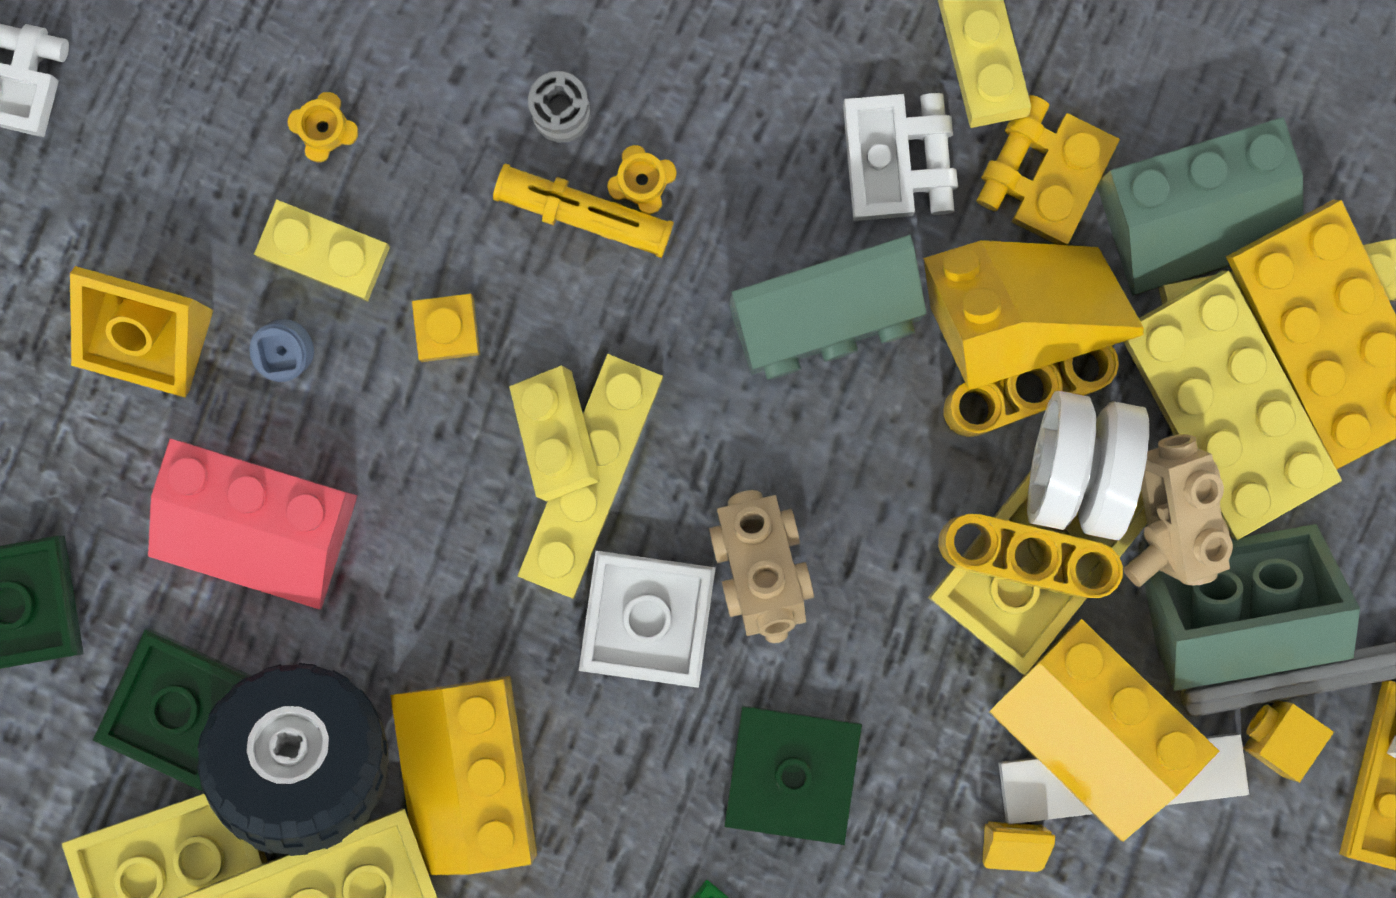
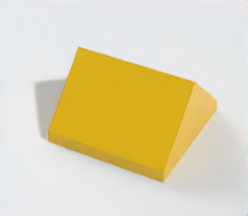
(135, 331)

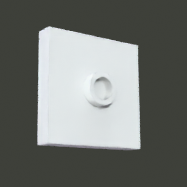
(647, 619)

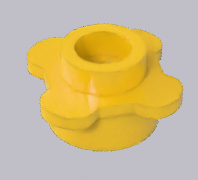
(310, 115)
(638, 163)

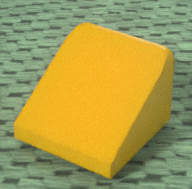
(1016, 846)

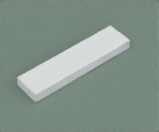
(1036, 794)

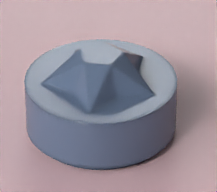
(281, 350)

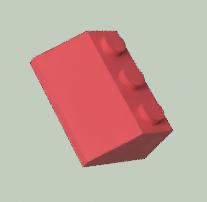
(247, 523)

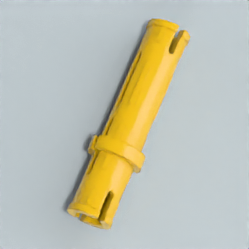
(582, 210)

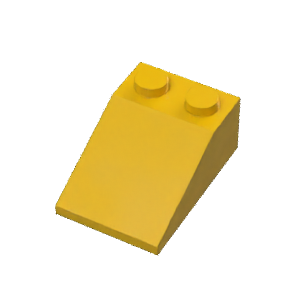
(1025, 306)

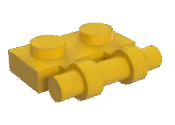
(1064, 179)

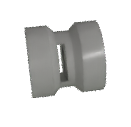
(559, 119)

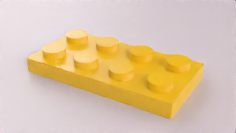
(1326, 326)

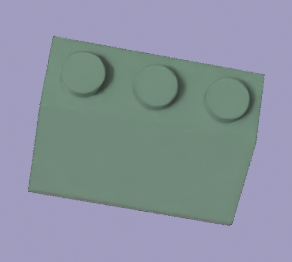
(1201, 203)
(829, 308)
(1265, 615)

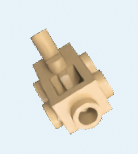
(1182, 515)
(765, 580)

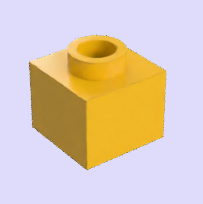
(1286, 739)

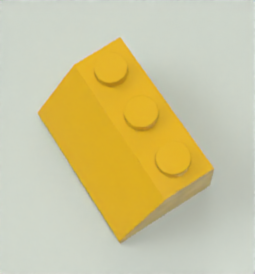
(1103, 731)
(465, 777)

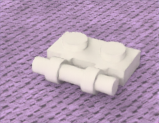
(24, 92)
(880, 156)

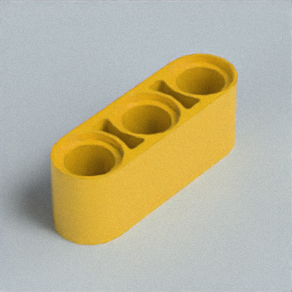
(1008, 407)
(1059, 556)

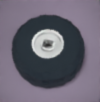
(293, 759)

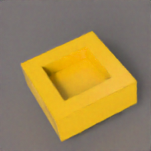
(446, 328)

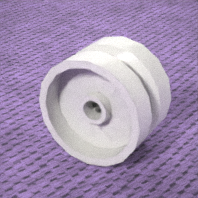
(1088, 465)

